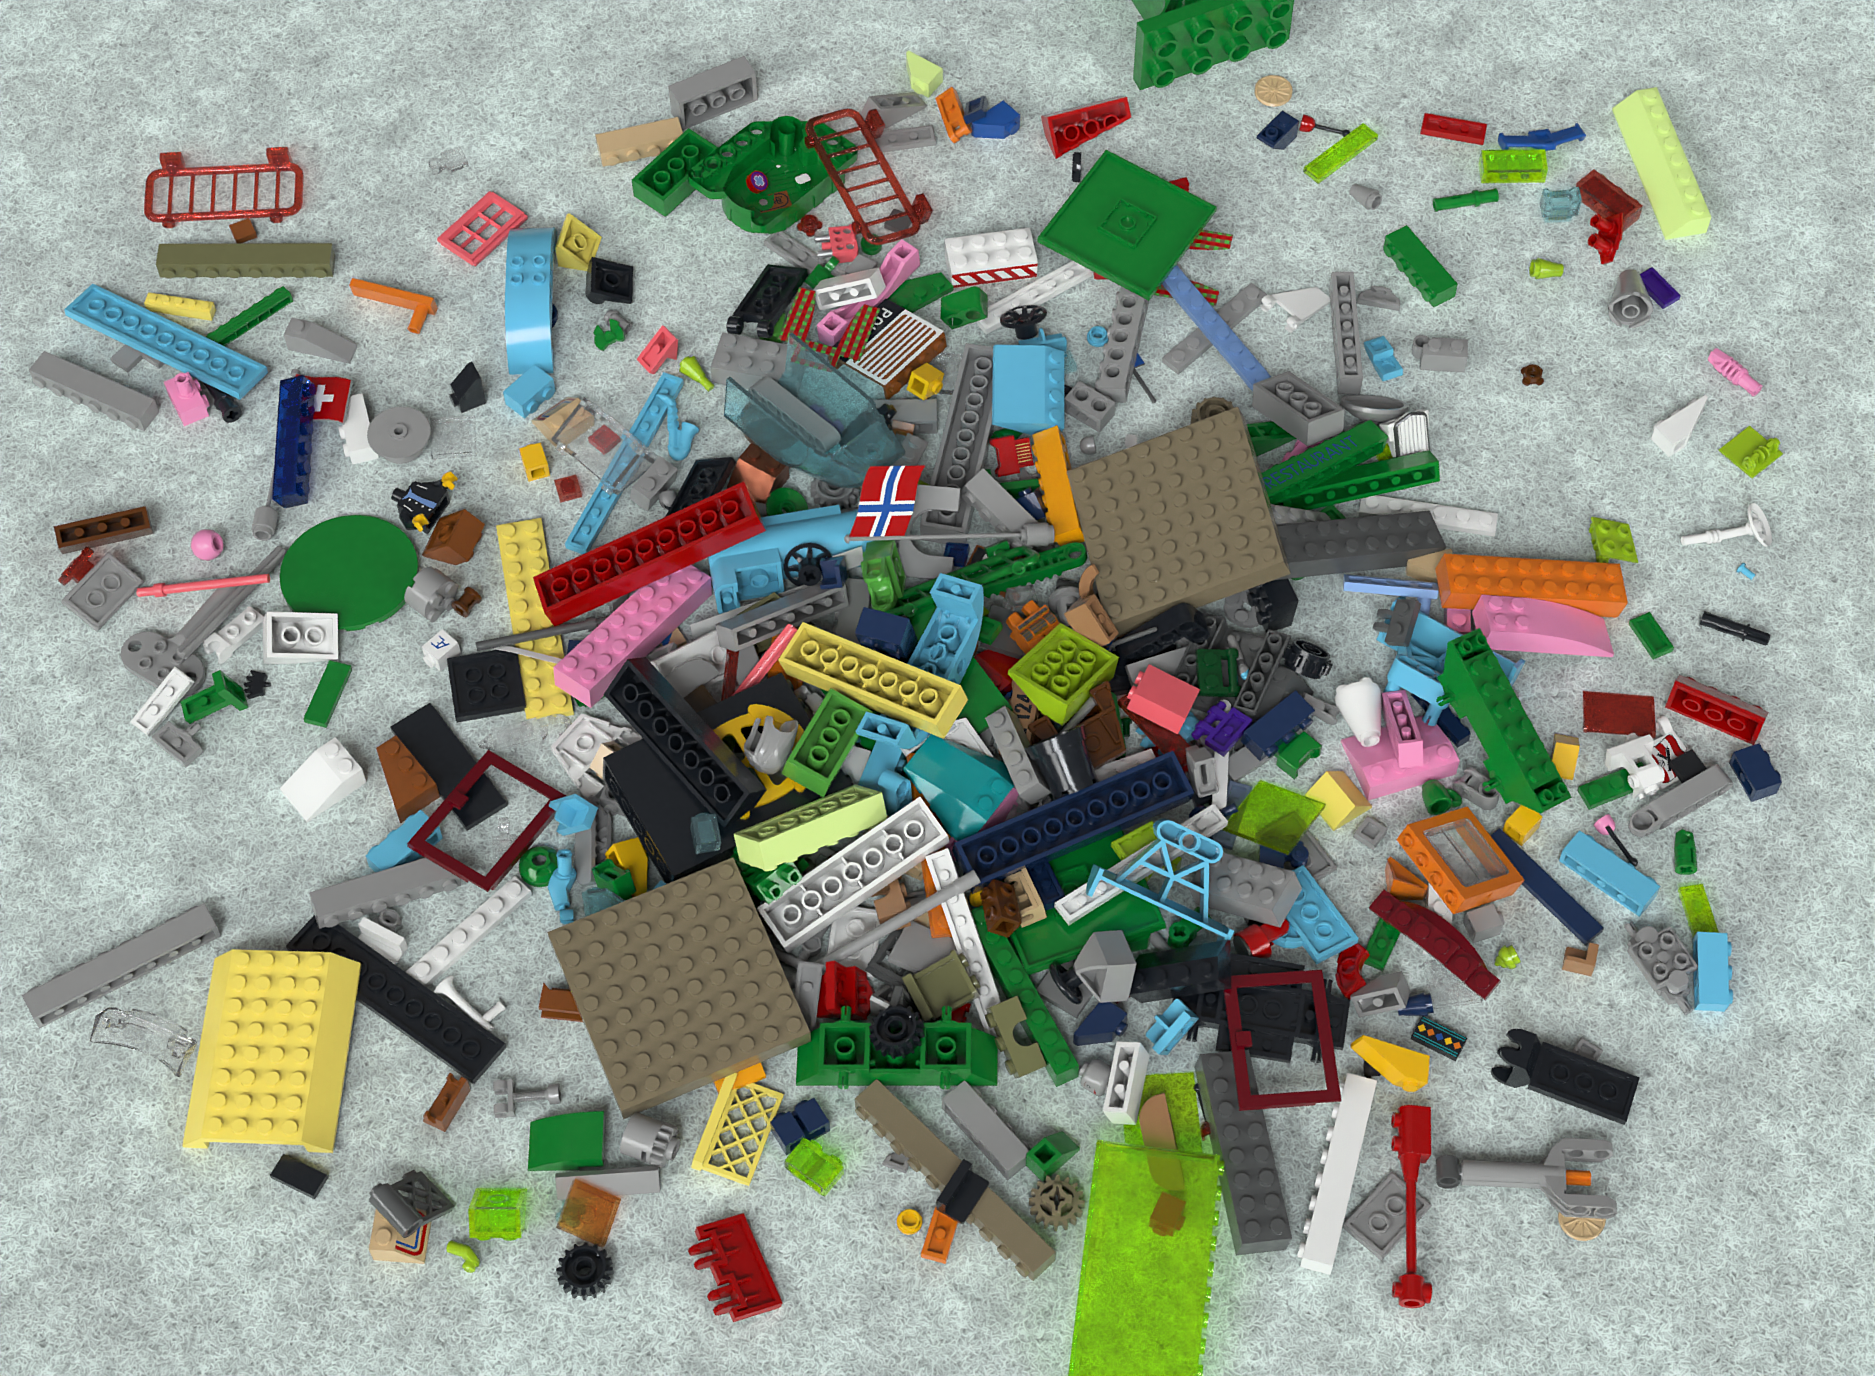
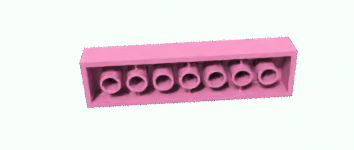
(631, 633)

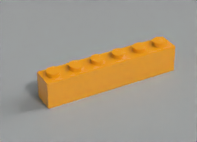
(1053, 466)

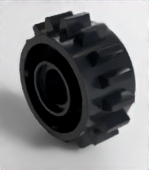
(1307, 659)
(891, 1020)
(580, 1258)

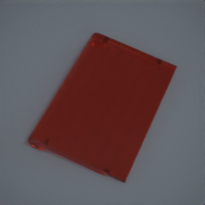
(1618, 714)

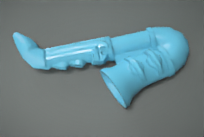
(679, 440)

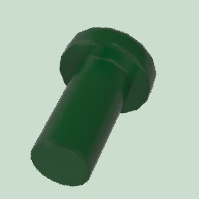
(1126, 726)

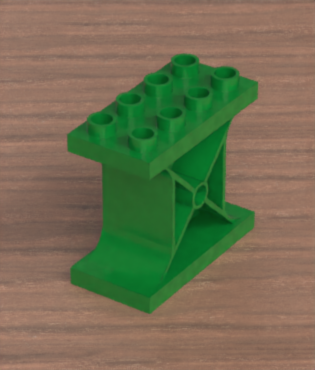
(1197, 34)

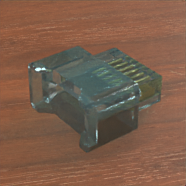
(1560, 204)

